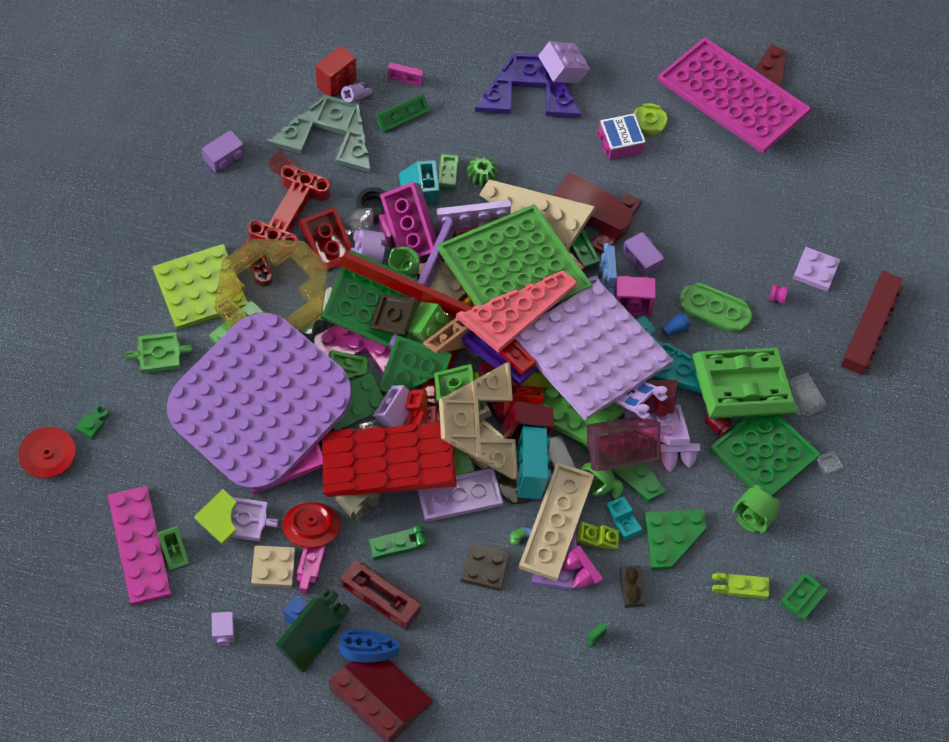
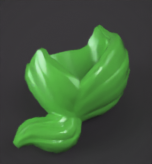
(404, 260)
(604, 482)

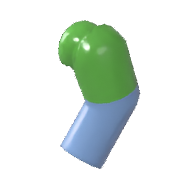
(518, 534)

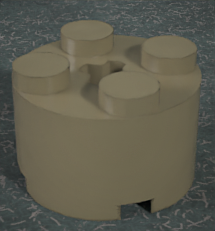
(357, 504)

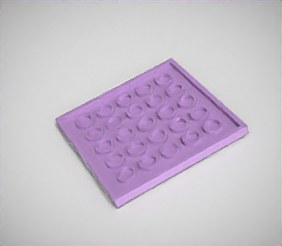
(593, 350)

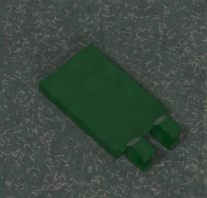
(312, 629)

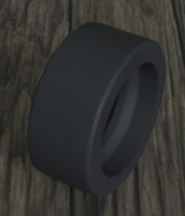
(370, 193)

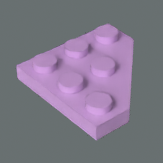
(673, 426)

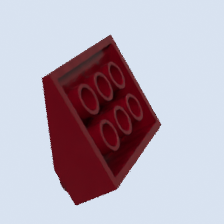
(380, 696)

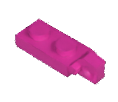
(309, 567)

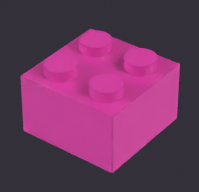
(636, 294)

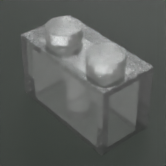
(806, 396)

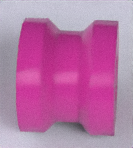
(778, 293)

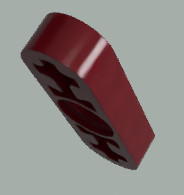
(256, 270)

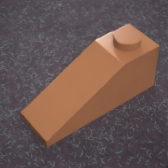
(447, 338)

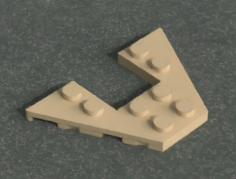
(461, 420)

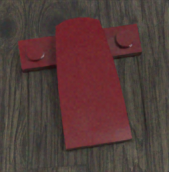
(610, 216)

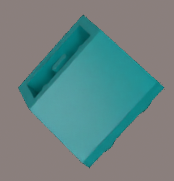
(424, 174)

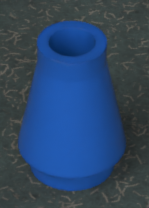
(676, 325)

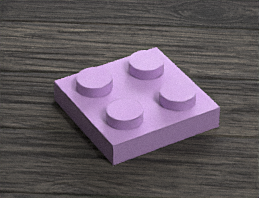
(816, 269)

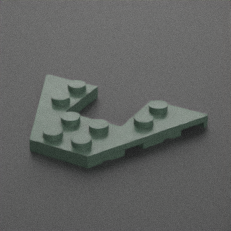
(331, 115)

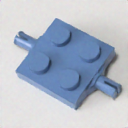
(607, 268)

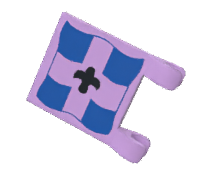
(635, 398)

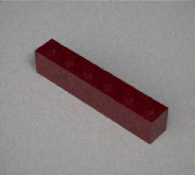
(871, 323)

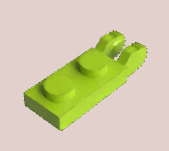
(742, 585)

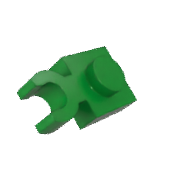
(92, 424)

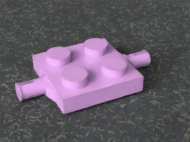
(250, 519)

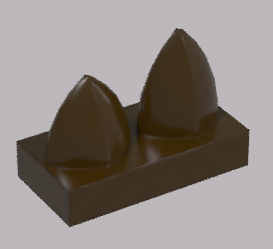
(632, 586)

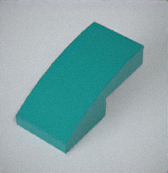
(623, 518)

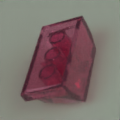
(623, 443)

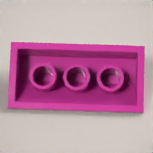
(410, 219)

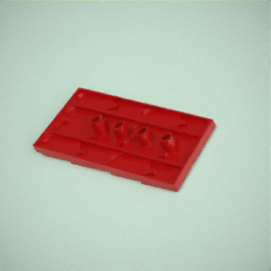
(387, 460)

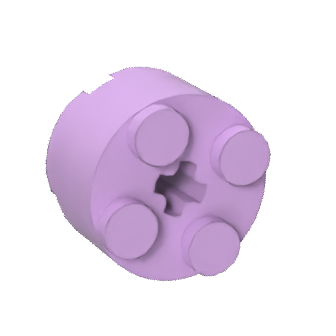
(369, 244)

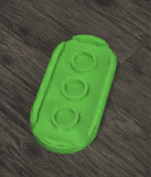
(715, 307)

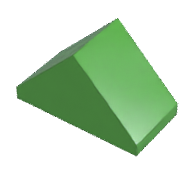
(173, 548)

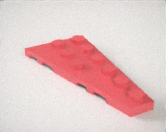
(515, 311)

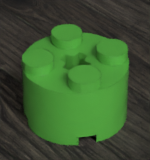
(756, 509)

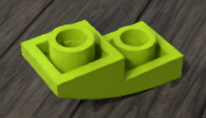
(598, 537)

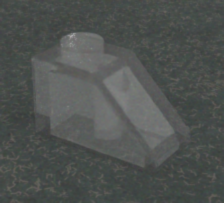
(359, 220)

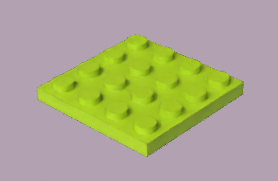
(192, 285)

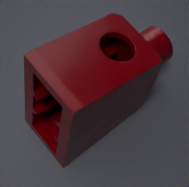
(667, 406)

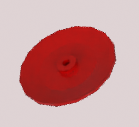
(46, 452)
(311, 525)

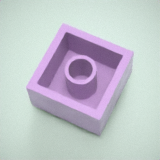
(564, 62)

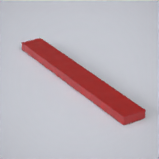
(402, 284)

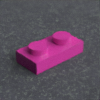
(405, 74)

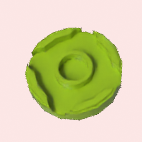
(651, 118)

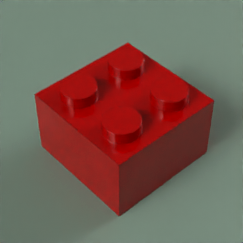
(336, 72)

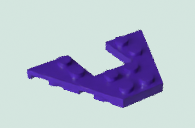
(527, 71)

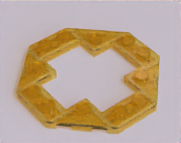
(276, 251)

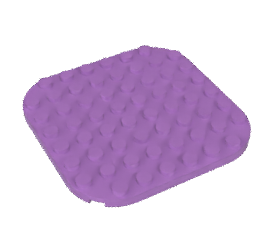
(259, 400)

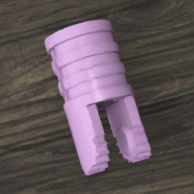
(355, 92)

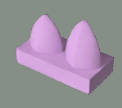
(688, 454)

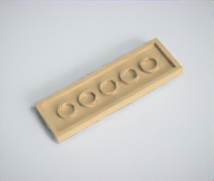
(556, 521)

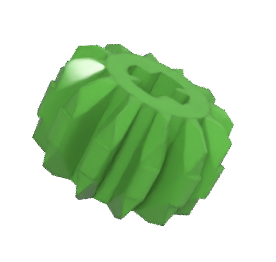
(482, 170)

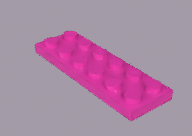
(139, 546)

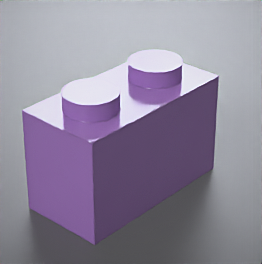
(223, 151)
(643, 254)

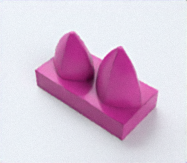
(588, 574)

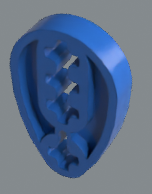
(367, 646)

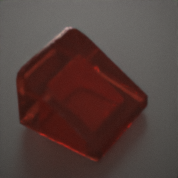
(278, 161)

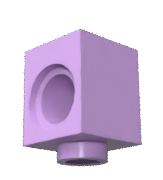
(223, 628)

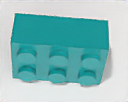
(533, 463)

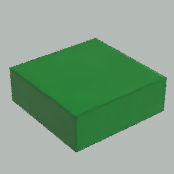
(596, 634)

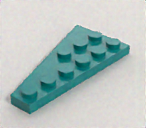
(681, 369)

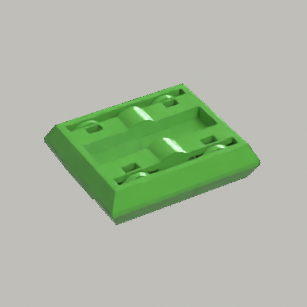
(738, 379)

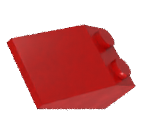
(326, 236)

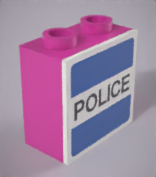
(621, 136)

